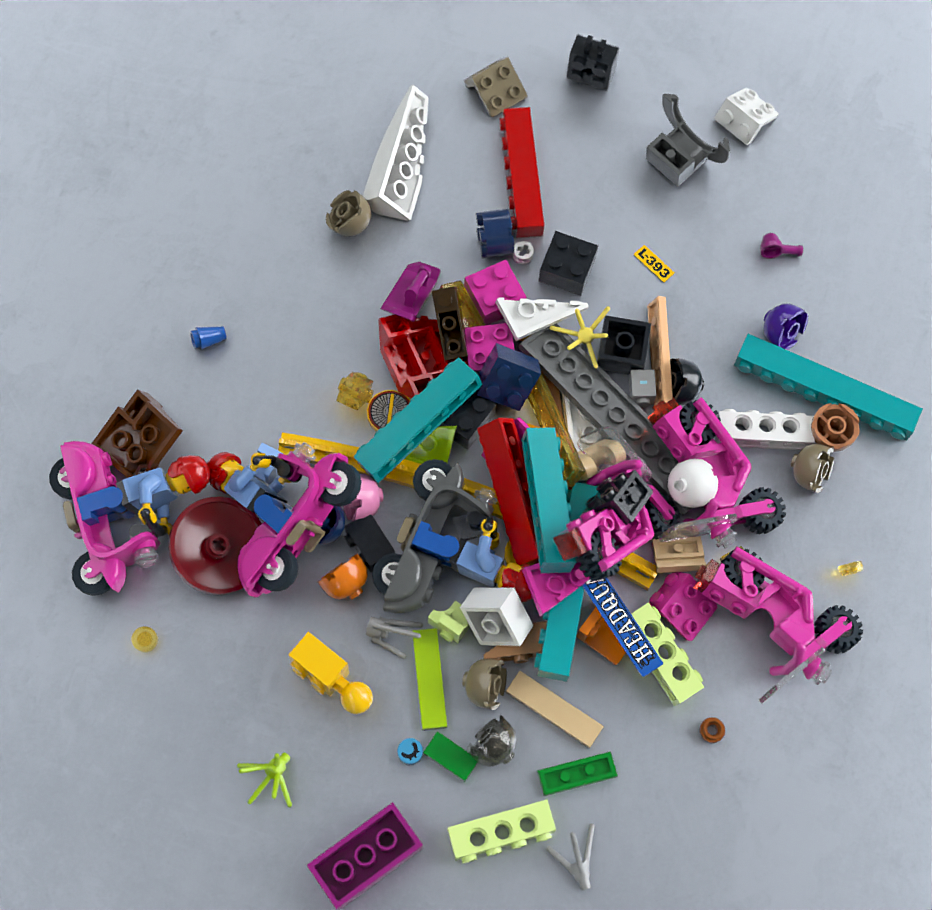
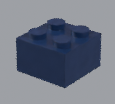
(508, 377)

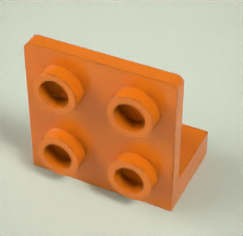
(600, 637)

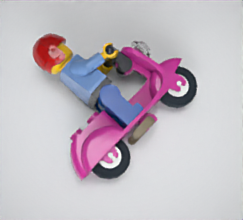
(99, 499)
(270, 556)

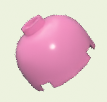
(366, 501)

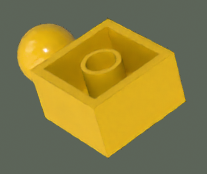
(329, 674)

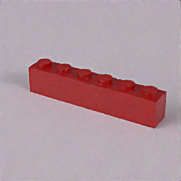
(523, 172)
(509, 479)

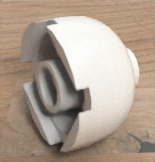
(692, 483)

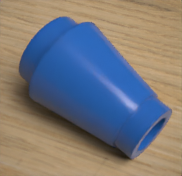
(207, 336)

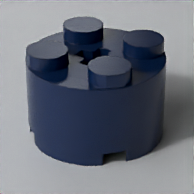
(495, 233)

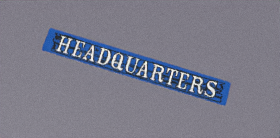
(623, 625)

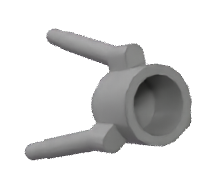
(381, 627)

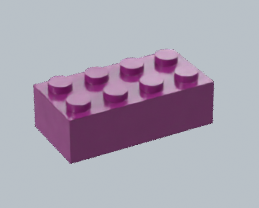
(365, 856)

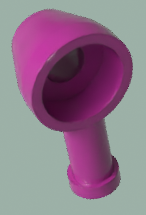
(772, 247)

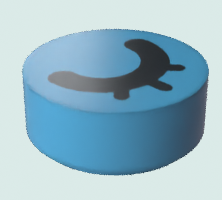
(410, 751)

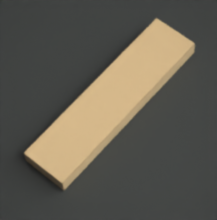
(554, 709)

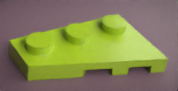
(435, 446)

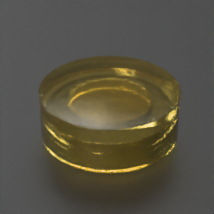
(851, 568)
(144, 639)

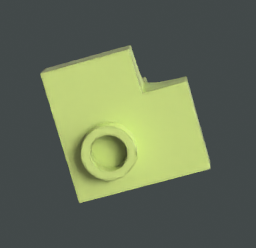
(450, 623)

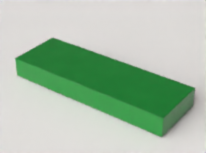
(577, 773)

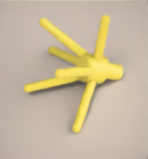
(585, 334)

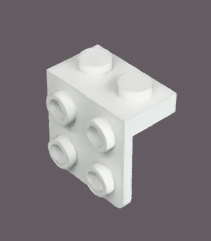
(745, 114)

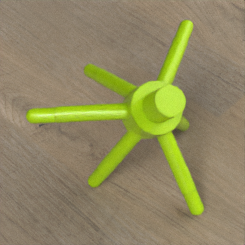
(273, 770)

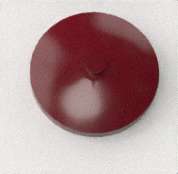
(208, 542)

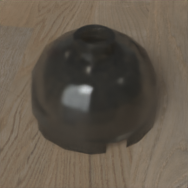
(494, 743)

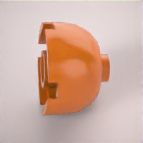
(345, 579)

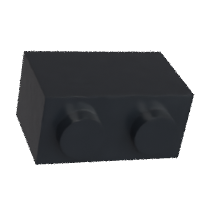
(368, 540)

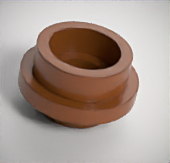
(717, 724)

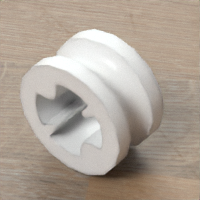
(526, 258)

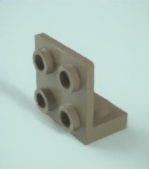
(497, 86)

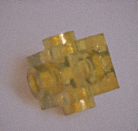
(355, 390)

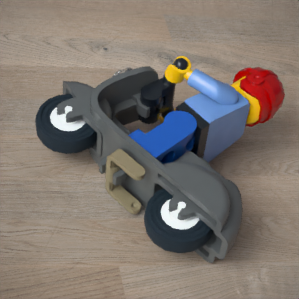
(409, 576)

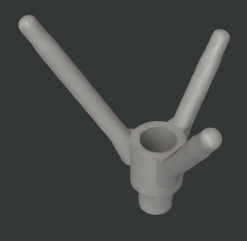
(581, 867)

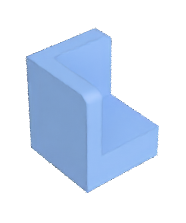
(267, 474)

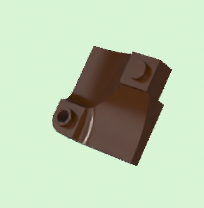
(138, 435)

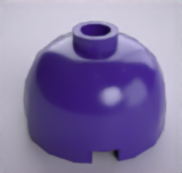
(784, 324)

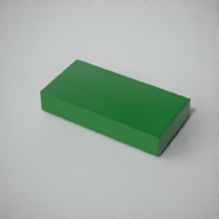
(450, 756)

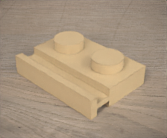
(678, 555)

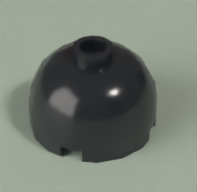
(686, 380)

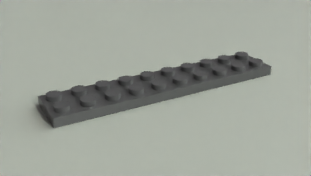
(601, 401)

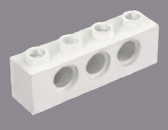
(775, 421)

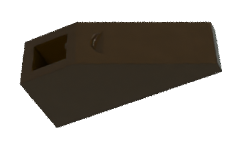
(450, 322)

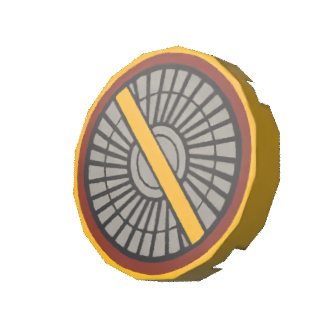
(384, 407)

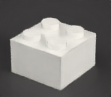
(497, 616)

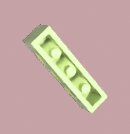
(677, 658)
(537, 812)

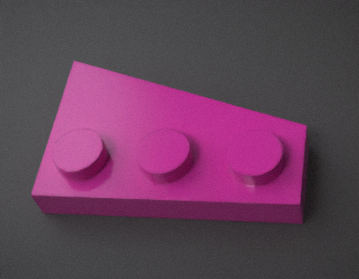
(551, 588)

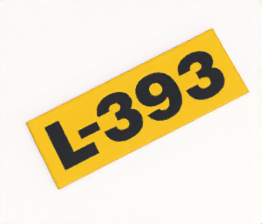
(654, 263)

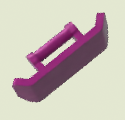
(412, 290)

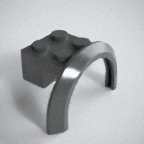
(681, 150)

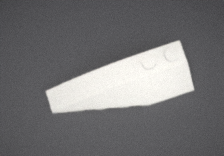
(396, 168)

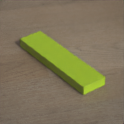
(429, 680)

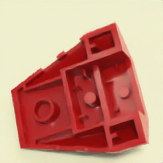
(412, 352)

